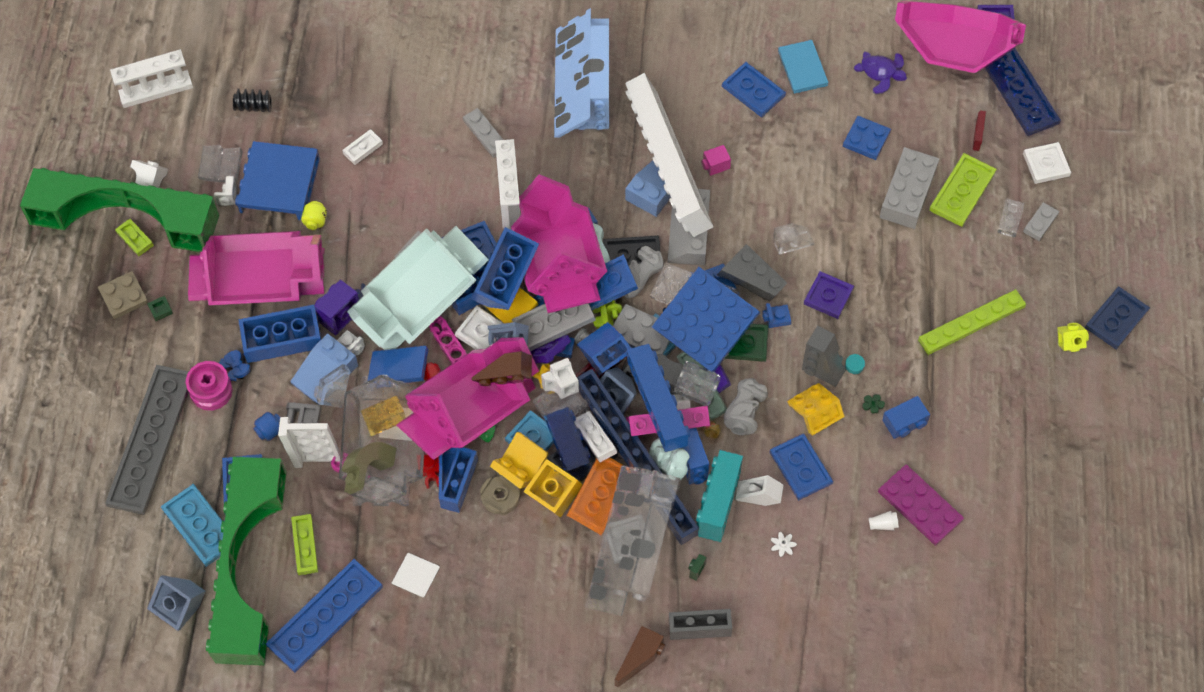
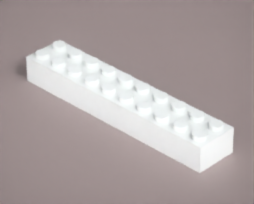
(668, 156)

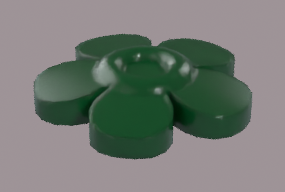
(873, 404)

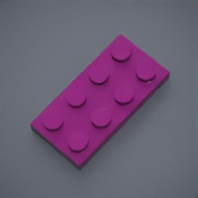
(920, 504)

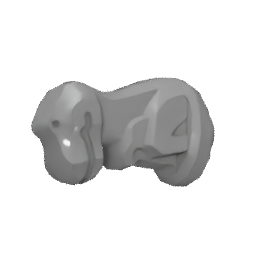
(651, 264)
(741, 412)

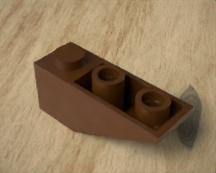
(508, 367)

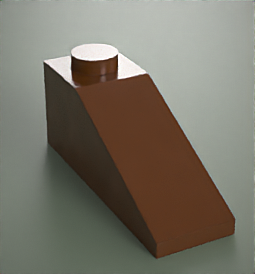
(641, 654)

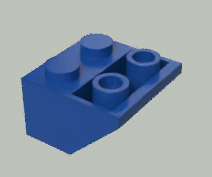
(604, 348)

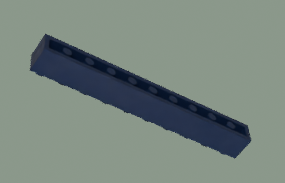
(631, 447)

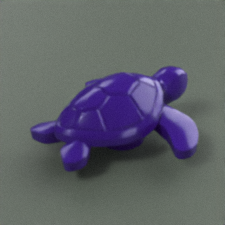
(882, 69)

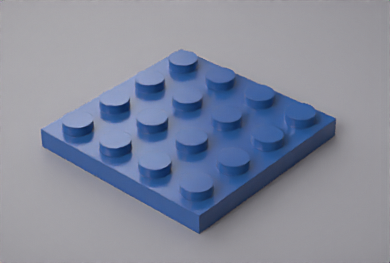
(705, 319)

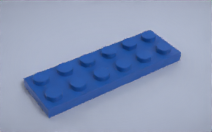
(613, 284)
(324, 615)

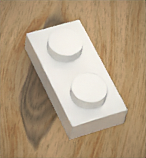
(362, 147)

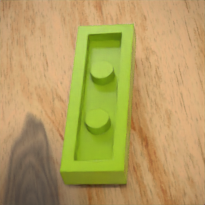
(304, 544)

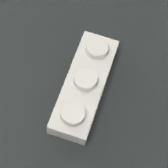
(595, 436)

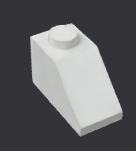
(760, 491)

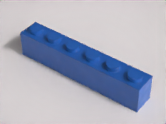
(657, 397)

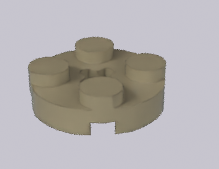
(499, 505)

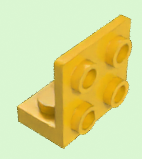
(521, 304)
(817, 407)
(520, 461)

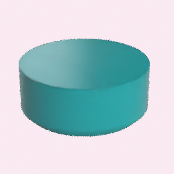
(855, 364)

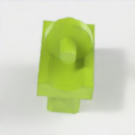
(607, 311)

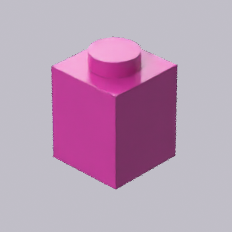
(716, 160)

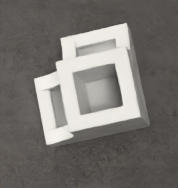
(148, 173)
(560, 379)

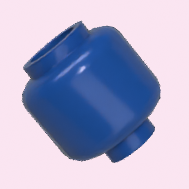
(267, 426)

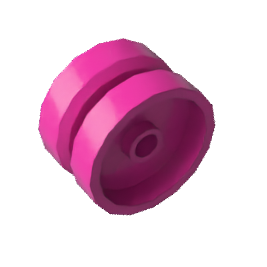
(209, 385)

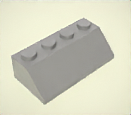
(682, 245)

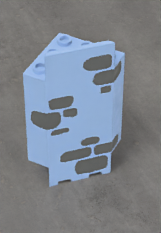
(582, 75)

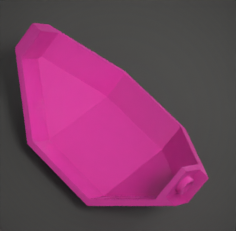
(958, 34)

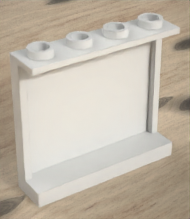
(507, 182)

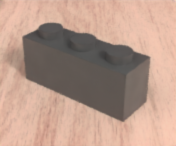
(700, 624)

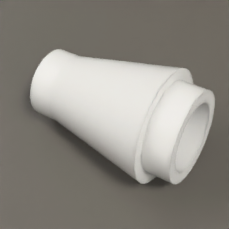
(884, 521)

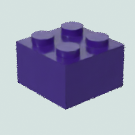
(333, 307)

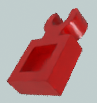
(430, 469)

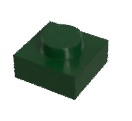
(160, 308)
(696, 566)

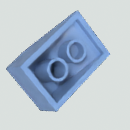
(647, 190)
(322, 360)

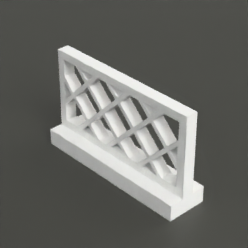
(312, 442)

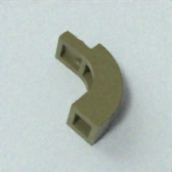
(375, 454)

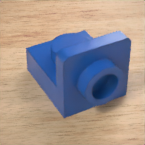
(776, 316)

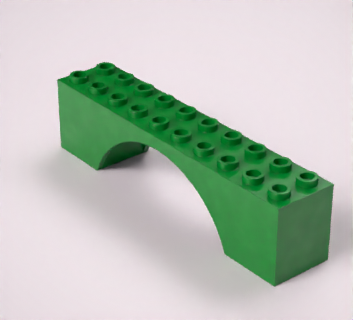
(61, 198)
(253, 494)

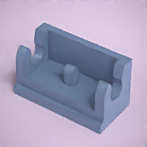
(507, 330)

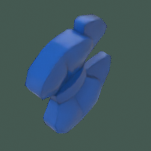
(233, 360)

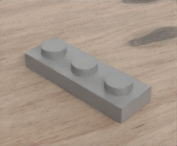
(482, 130)

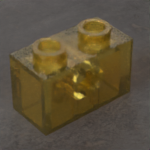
(383, 415)

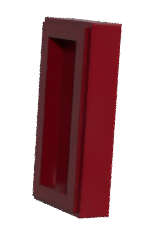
(979, 128)

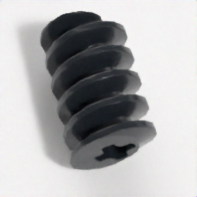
(252, 100)

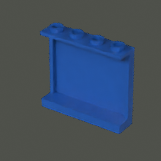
(278, 178)

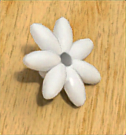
(783, 547)

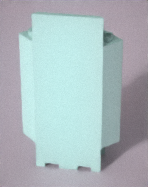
(417, 287)

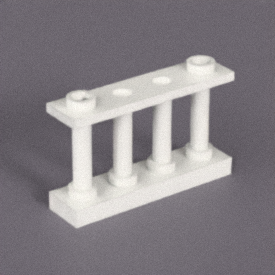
(155, 88)

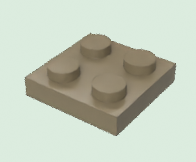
(123, 295)

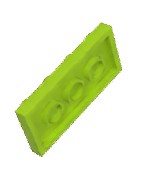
(962, 190)

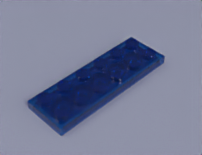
(1022, 93)

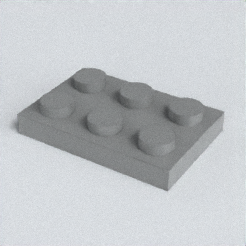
(637, 329)

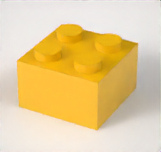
(553, 488)

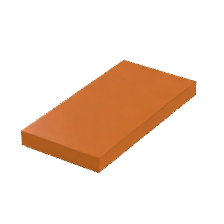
(596, 495)

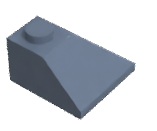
(619, 387)
(175, 600)

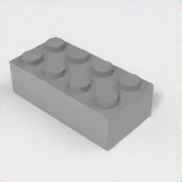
(909, 188)

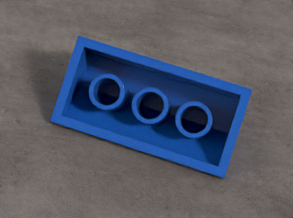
(505, 270)

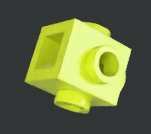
(1072, 337)

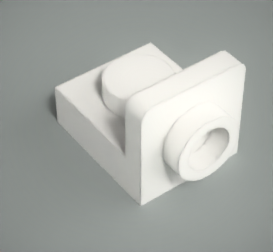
(228, 195)
(352, 343)

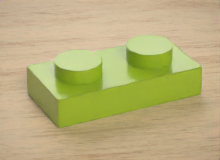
(134, 237)

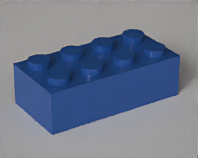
(279, 333)

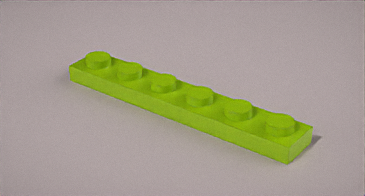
(972, 322)

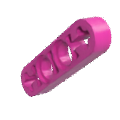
(448, 348)

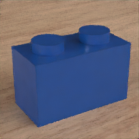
(906, 417)

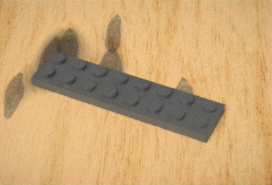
(149, 441)

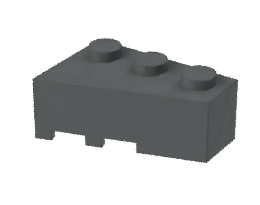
(753, 274)
(822, 357)

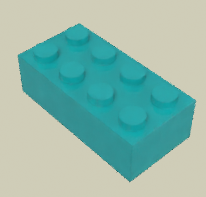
(719, 495)

